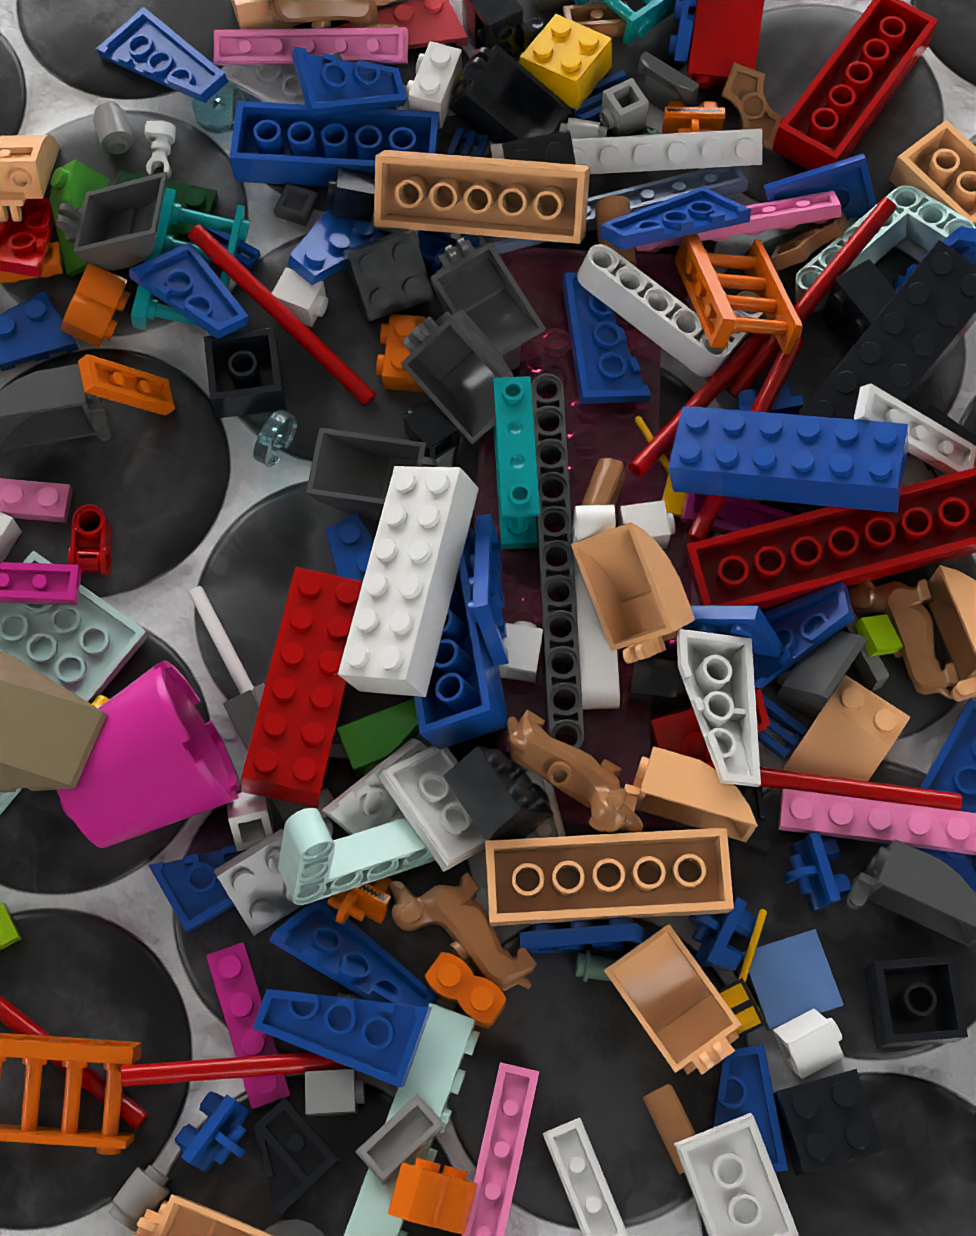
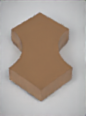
(746, 93)
(807, 242)

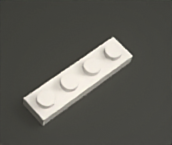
(925, 437)

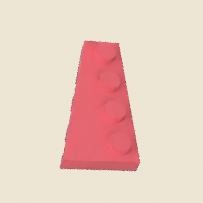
(425, 22)

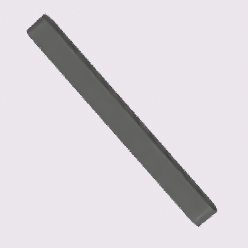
(556, 545)

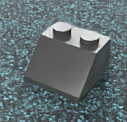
(819, 673)

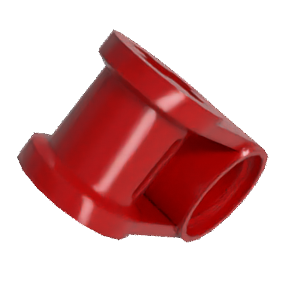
(91, 548)

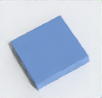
(792, 979)

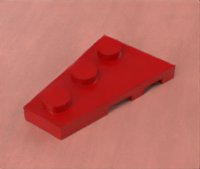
(26, 242)
(681, 732)

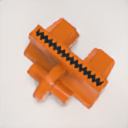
(692, 119)
(366, 900)

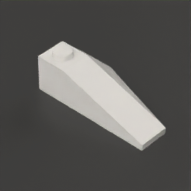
(722, 694)

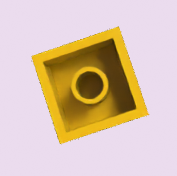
(568, 59)

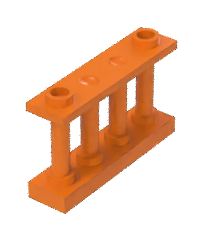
(716, 308)
(75, 1055)

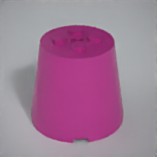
(150, 762)

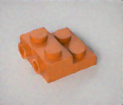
(388, 365)

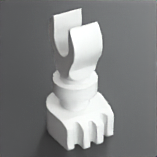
(161, 136)

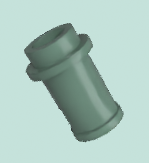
(592, 966)

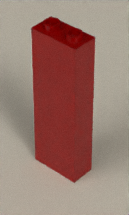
(723, 35)

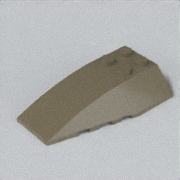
(42, 730)

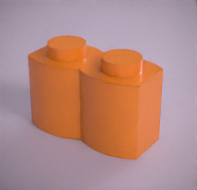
(94, 305)
(475, 996)
(433, 1197)

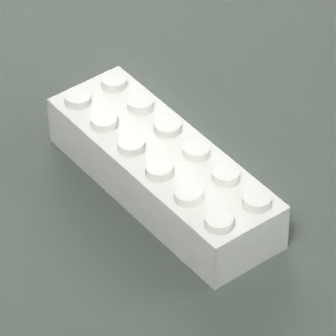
(409, 581)

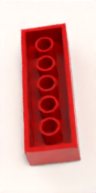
(854, 84)
(302, 691)

